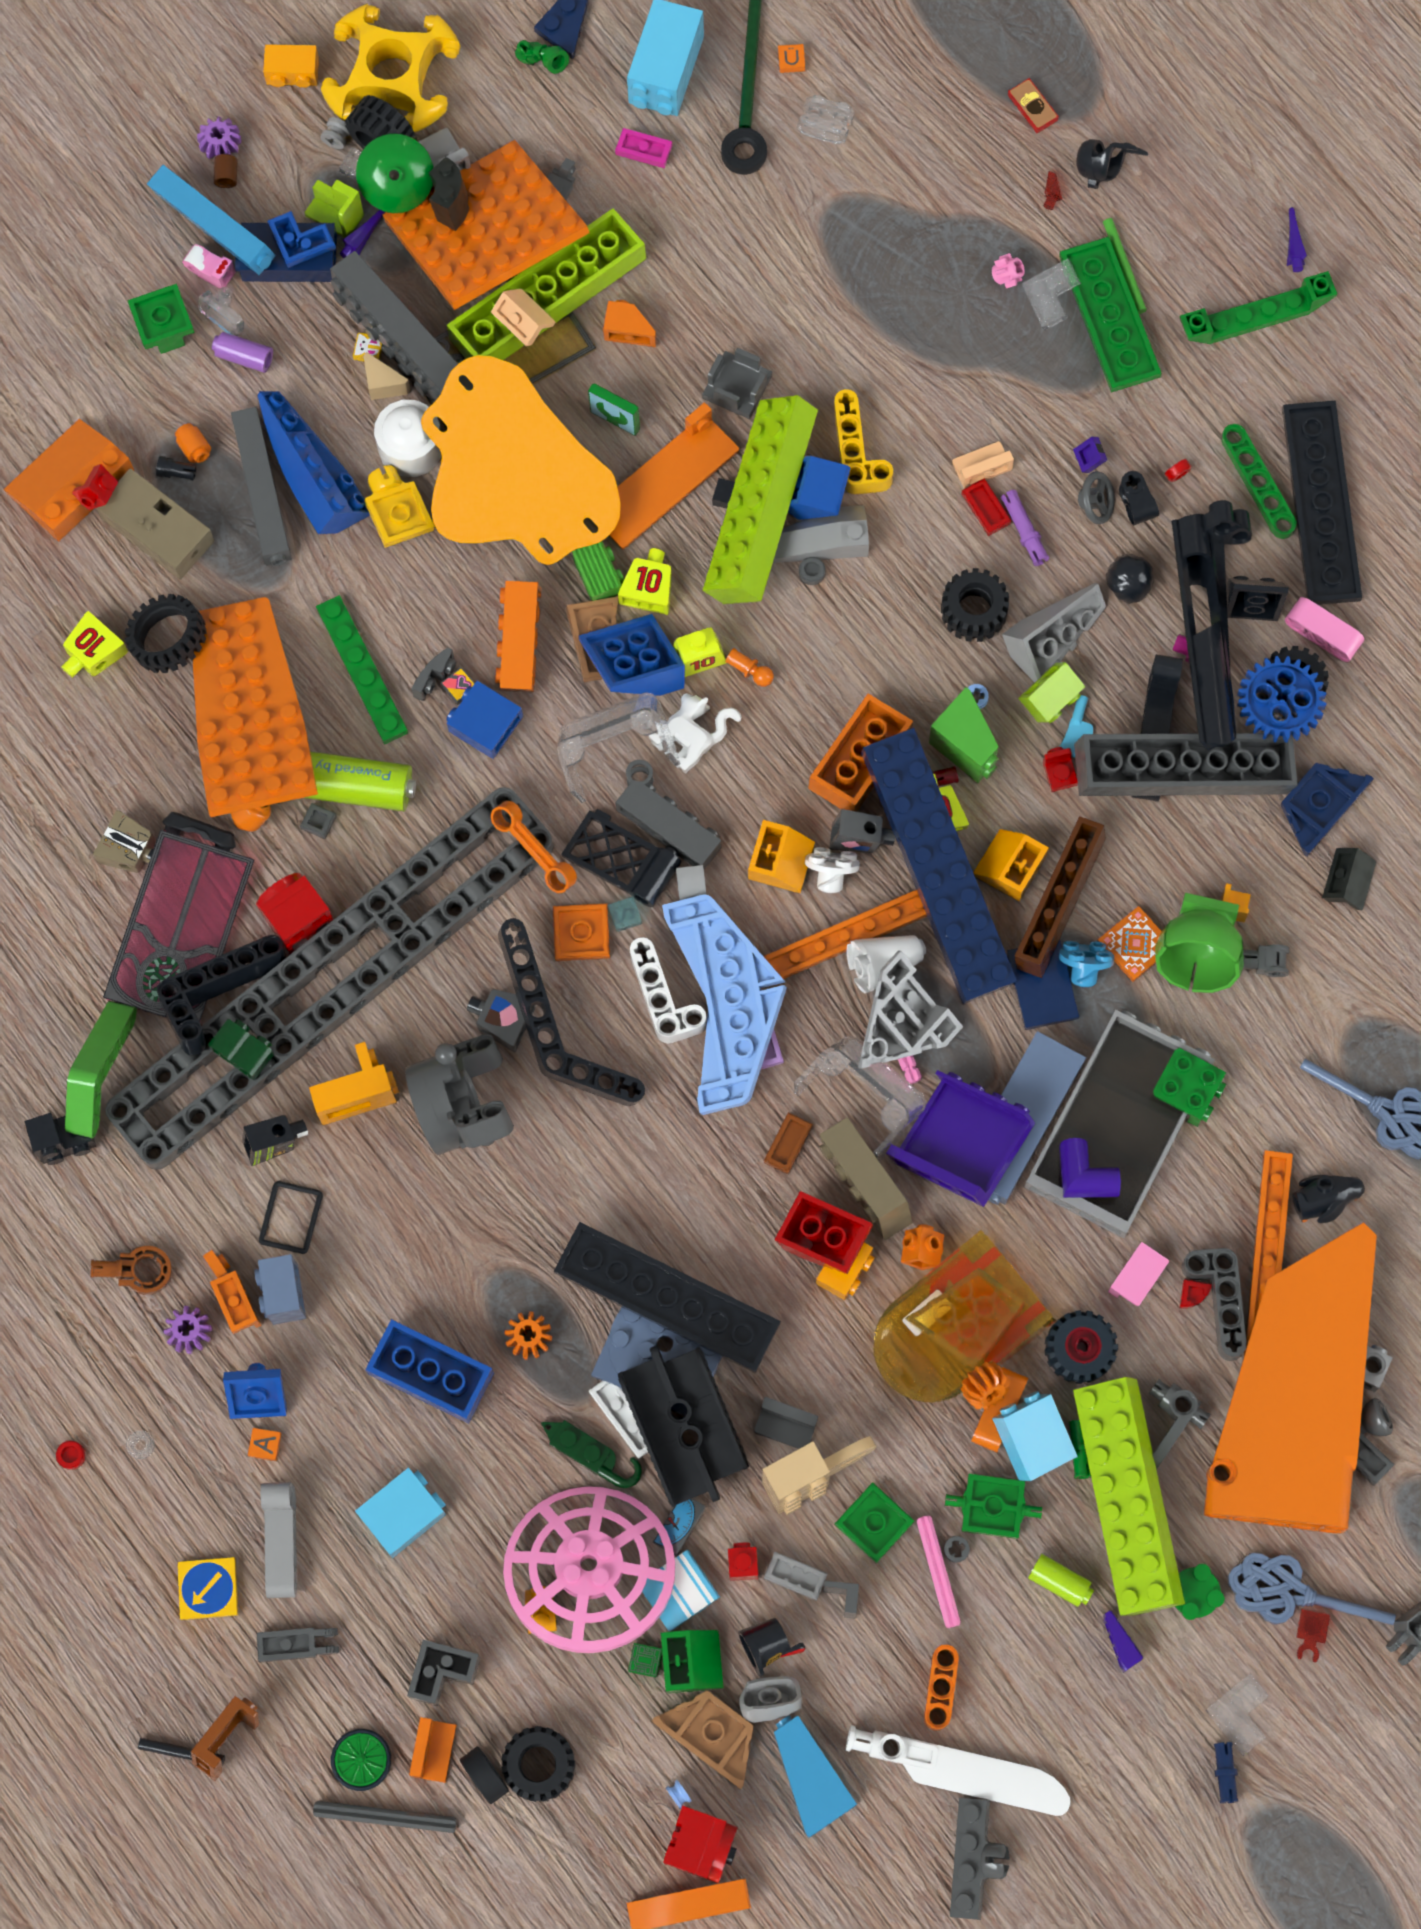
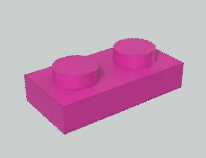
(643, 148)

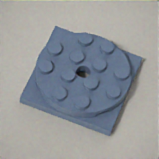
(630, 1345)

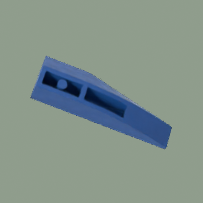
(311, 469)

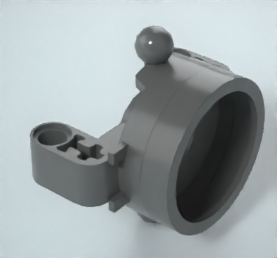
(448, 1101)

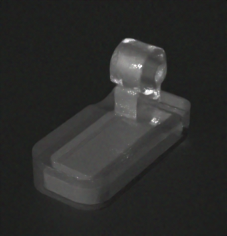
(217, 310)

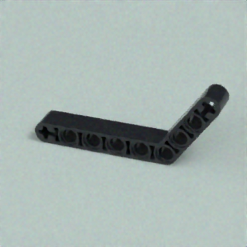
(547, 1023)

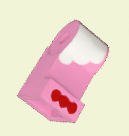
(209, 266)

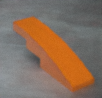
(689, 1905)

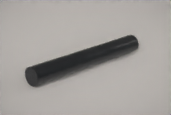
(169, 1749)

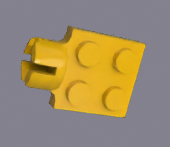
(396, 507)

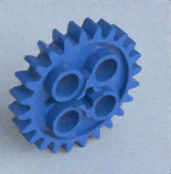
(1261, 711)

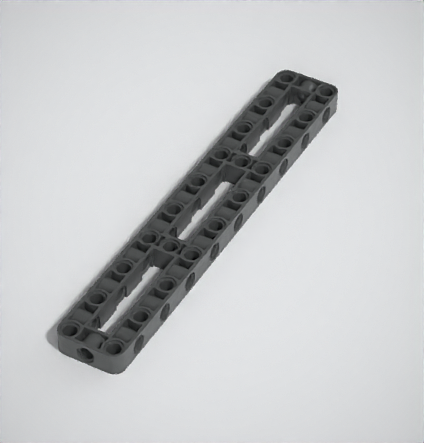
(344, 998)

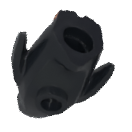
(1326, 1196)

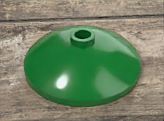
(400, 154)

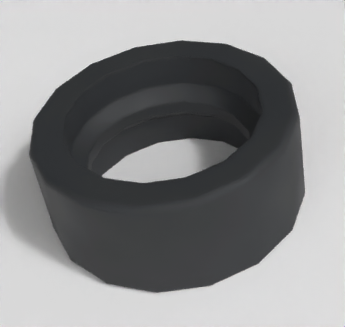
(484, 1775)

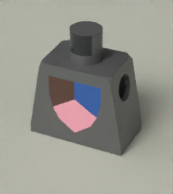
(859, 832)
(500, 1017)

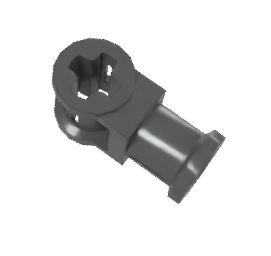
(1265, 960)

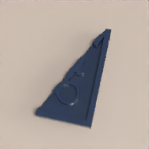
(563, 24)

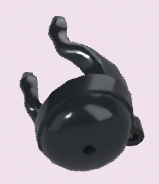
(1096, 162)

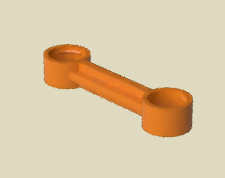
(533, 846)

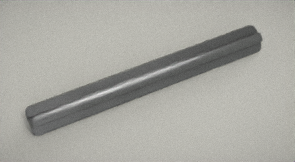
(385, 1816)

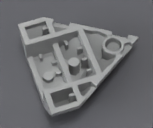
(904, 1017)

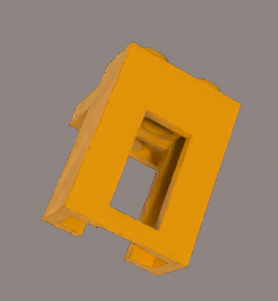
(355, 1092)

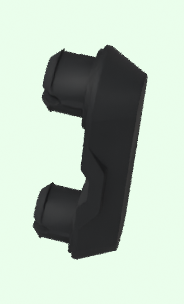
(176, 822)

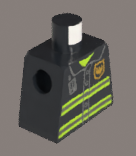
(262, 1141)

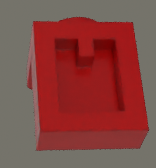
(1059, 769)

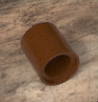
(225, 171)

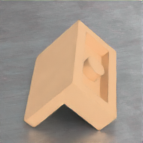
(521, 315)
(983, 463)

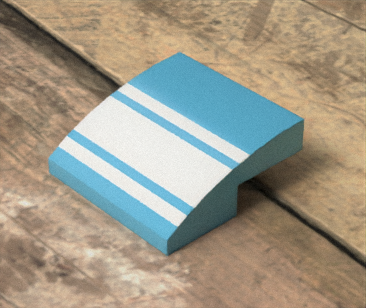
(690, 1592)

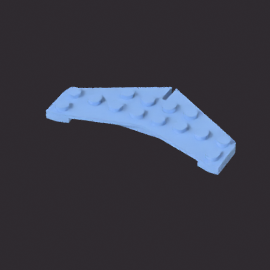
(738, 1009)

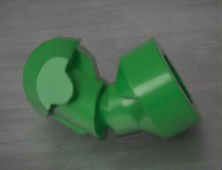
(553, 58)

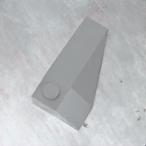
(826, 537)

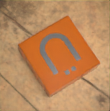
(791, 58)

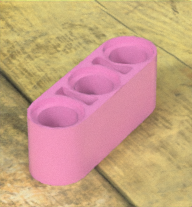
(1324, 629)

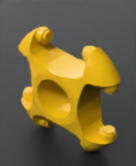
(383, 44)

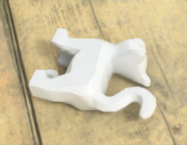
(690, 735)

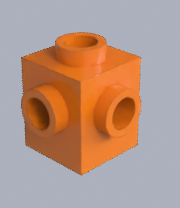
(922, 1247)

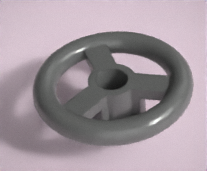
(1093, 498)

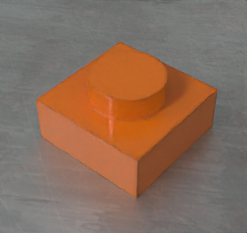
(217, 1263)

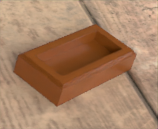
(788, 1143)

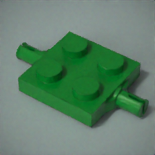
(993, 1506)

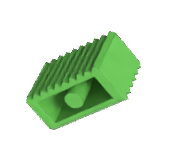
(597, 571)

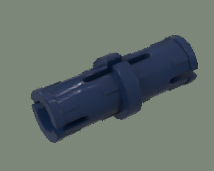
(1226, 1772)

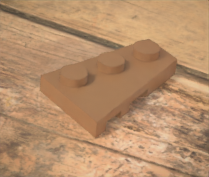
(586, 618)

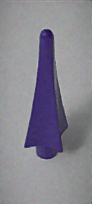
(359, 237)
(1296, 249)

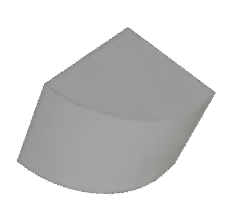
(690, 881)

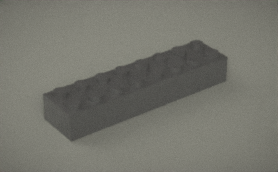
(393, 325)
(1183, 765)

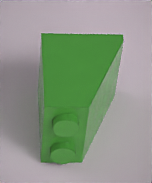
(965, 737)

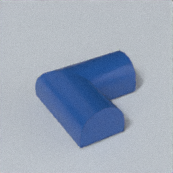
(299, 246)

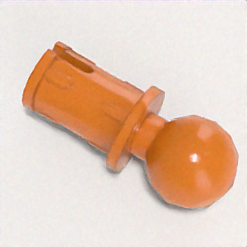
(761, 675)

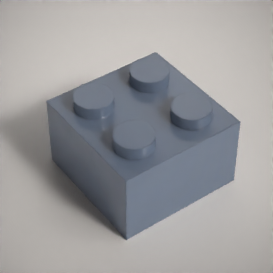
(281, 1289)

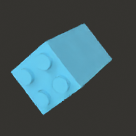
(665, 57)

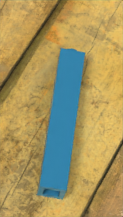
(211, 220)

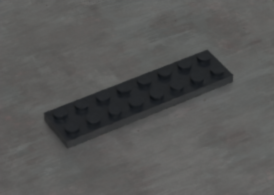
(1321, 502)
(667, 1297)

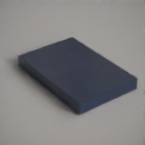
(1047, 998)

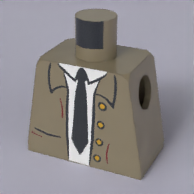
(125, 844)

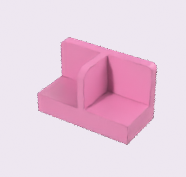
(1139, 1274)

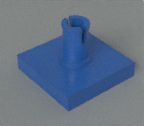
(255, 1392)

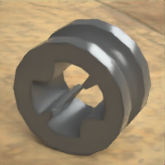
(948, 1545)

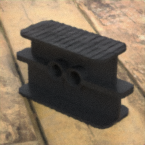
(683, 1467)

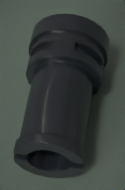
(168, 467)

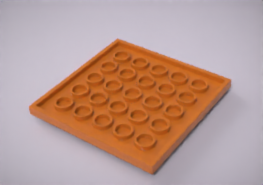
(509, 227)

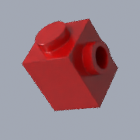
(742, 1562)

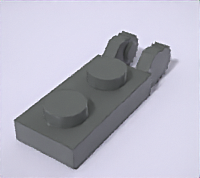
(293, 1644)

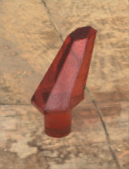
(1052, 191)

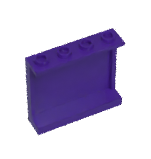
(964, 1139)

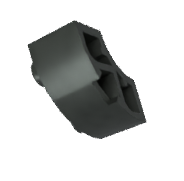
(450, 194)

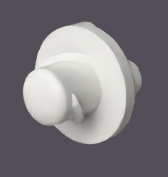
(831, 868)

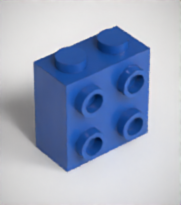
(484, 719)

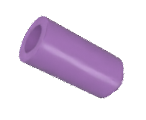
(242, 351)

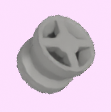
(335, 133)

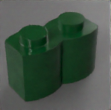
(241, 1049)

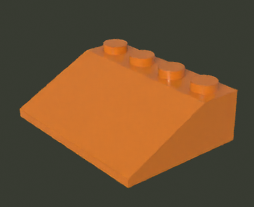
(49, 480)

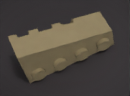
(866, 1178)

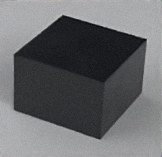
(722, 493)

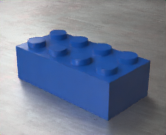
(429, 1371)

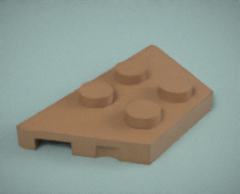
(712, 1734)

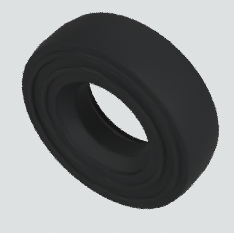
(749, 165)

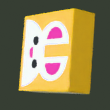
(365, 344)

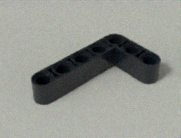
(1160, 699)
(212, 984)

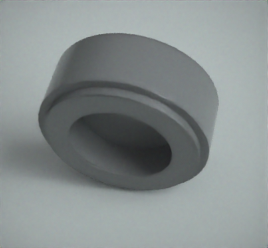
(812, 571)

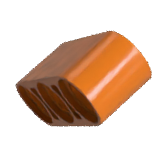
(986, 1431)
(947, 1674)

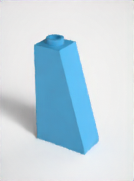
(813, 1781)

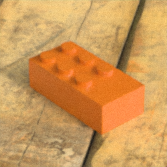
(842, 771)

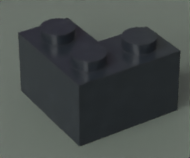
(52, 1142)

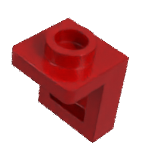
(96, 489)

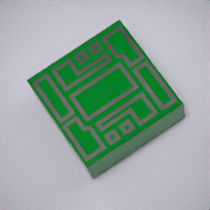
(645, 1660)

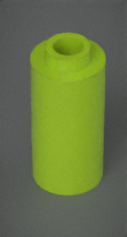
(1061, 1581)

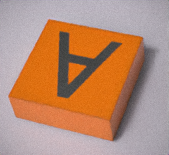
(264, 1444)

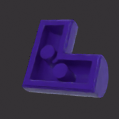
(1079, 1178)

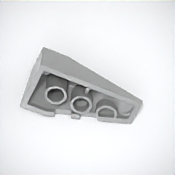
(1053, 631)

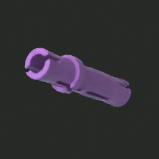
(1029, 537)

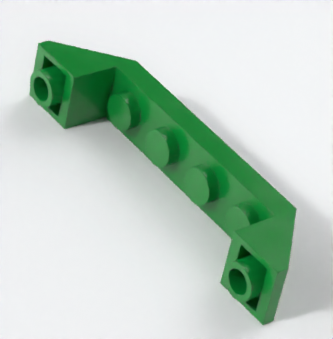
(1259, 314)

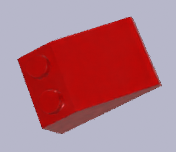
(822, 1233)

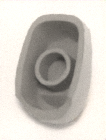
(770, 1698)

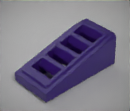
(1123, 1646)

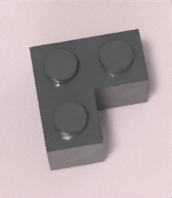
(435, 1665)

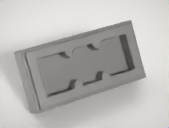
(795, 1576)

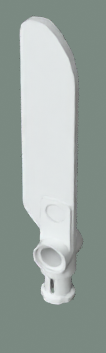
(967, 1772)

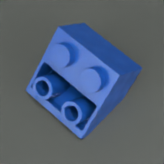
(818, 489)

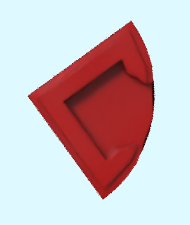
(1193, 1293)

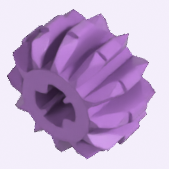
(210, 134)
(195, 1336)

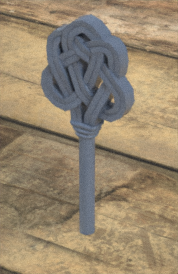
(1379, 1107)
(1250, 1590)

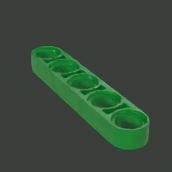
(1258, 468)

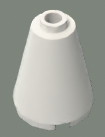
(872, 954)

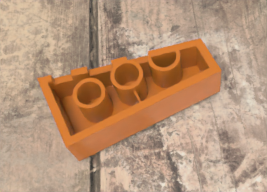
(519, 636)

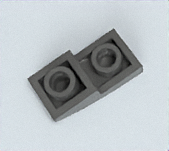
(436, 668)

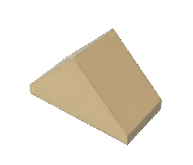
(383, 380)

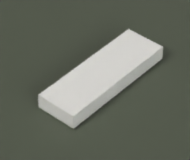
(616, 1408)

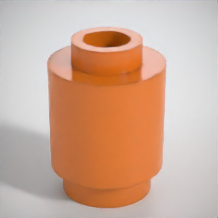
(192, 443)

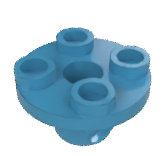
(1086, 961)

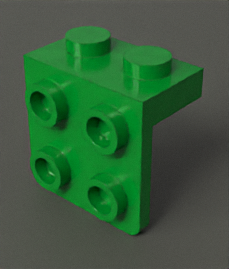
(1190, 1085)

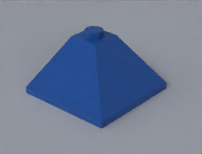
(635, 657)

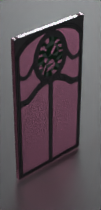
(177, 918)

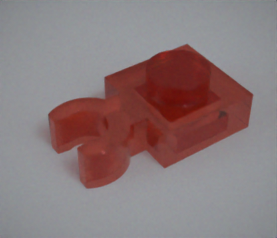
(1313, 1629)

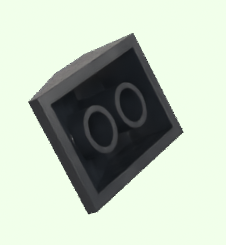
(1255, 598)

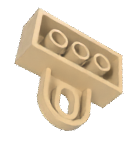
(807, 1474)

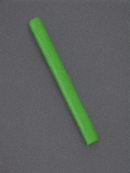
(1124, 264)

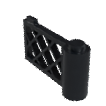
(654, 870)

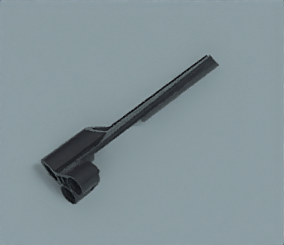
(1201, 562)

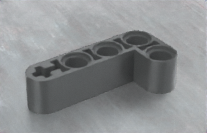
(1221, 1304)

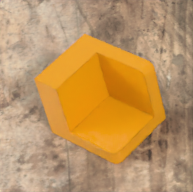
(1239, 898)

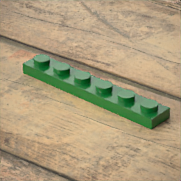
(362, 669)

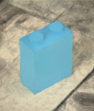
(1034, 1436)
(401, 1511)

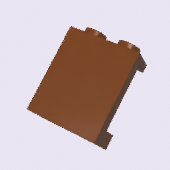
(204, 1752)

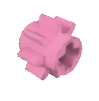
(1008, 270)

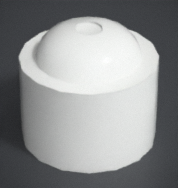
(403, 440)

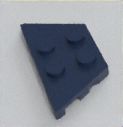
(1321, 802)

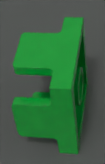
(161, 318)

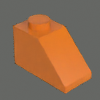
(627, 325)

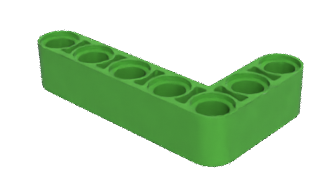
(92, 1067)

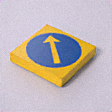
(207, 1588)

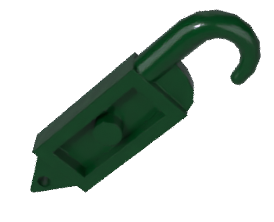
(589, 1453)

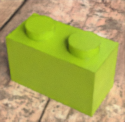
(1052, 692)

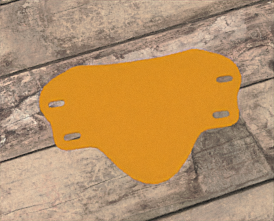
(514, 466)

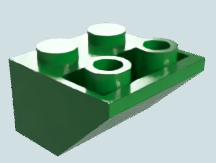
(691, 1661)

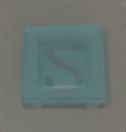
(625, 914)

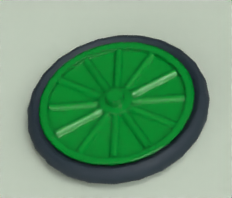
(361, 1759)

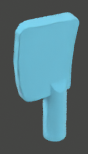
(1077, 726)

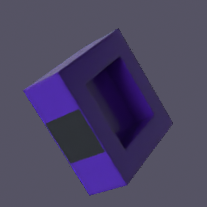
(1090, 454)

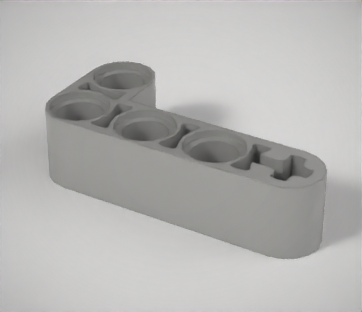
(279, 1509)

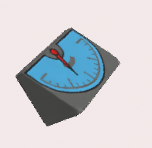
(681, 1524)

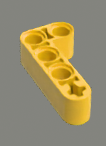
(854, 442)

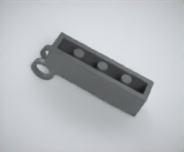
(664, 821)

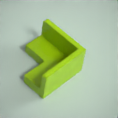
(336, 205)

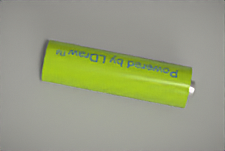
(362, 781)

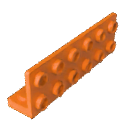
(671, 475)

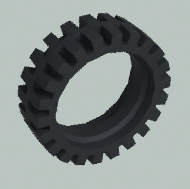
(179, 651)

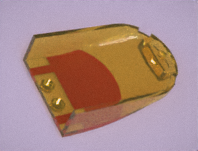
(920, 1367)

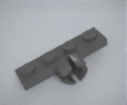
(974, 1859)

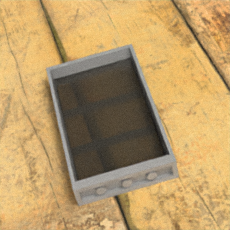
(1118, 1119)

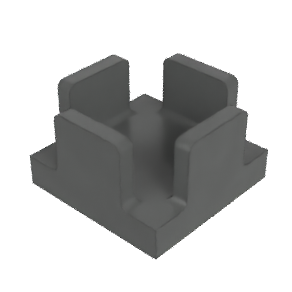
(737, 382)

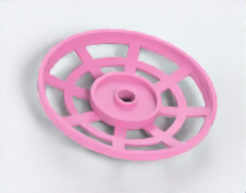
(593, 1583)

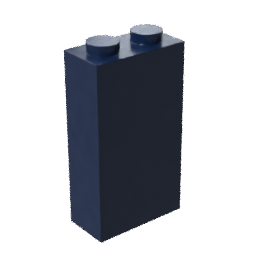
(309, 271)

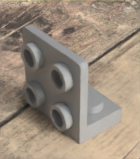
(443, 145)

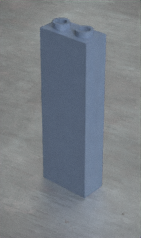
(1041, 1086)

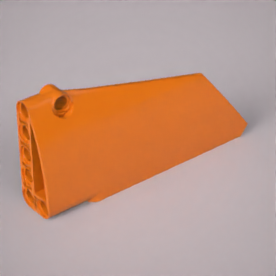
(1300, 1395)

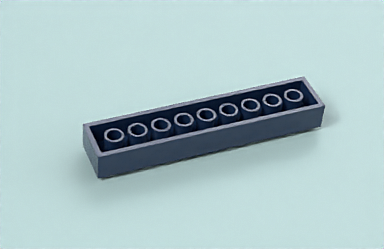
(938, 866)

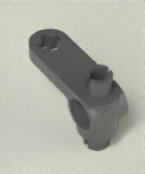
(1167, 1397)

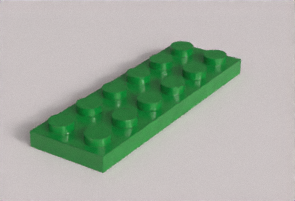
(1111, 316)

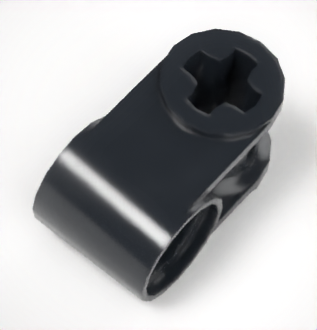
(1138, 502)

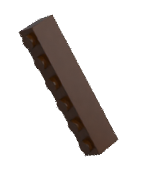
(1060, 897)

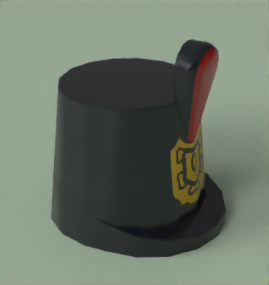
(766, 1644)

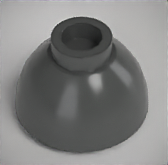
(1376, 1419)

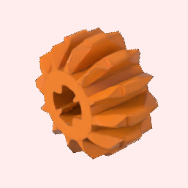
(538, 1331)
(985, 1385)

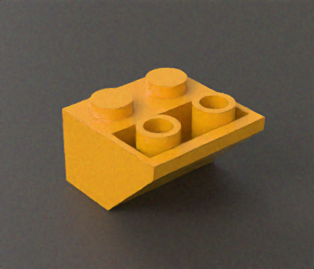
(780, 857)
(1011, 863)

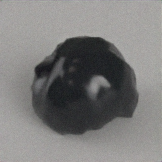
(1130, 578)

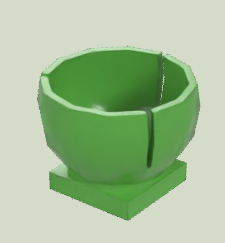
(1202, 936)

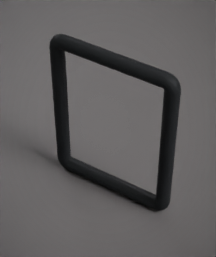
(312, 1223)

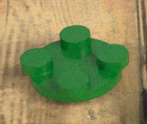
(1200, 1592)

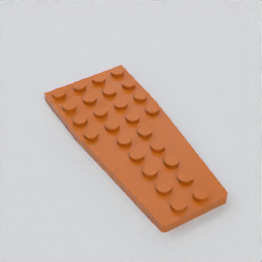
(248, 713)

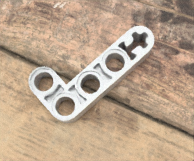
(659, 989)

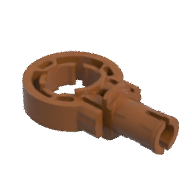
(130, 1260)

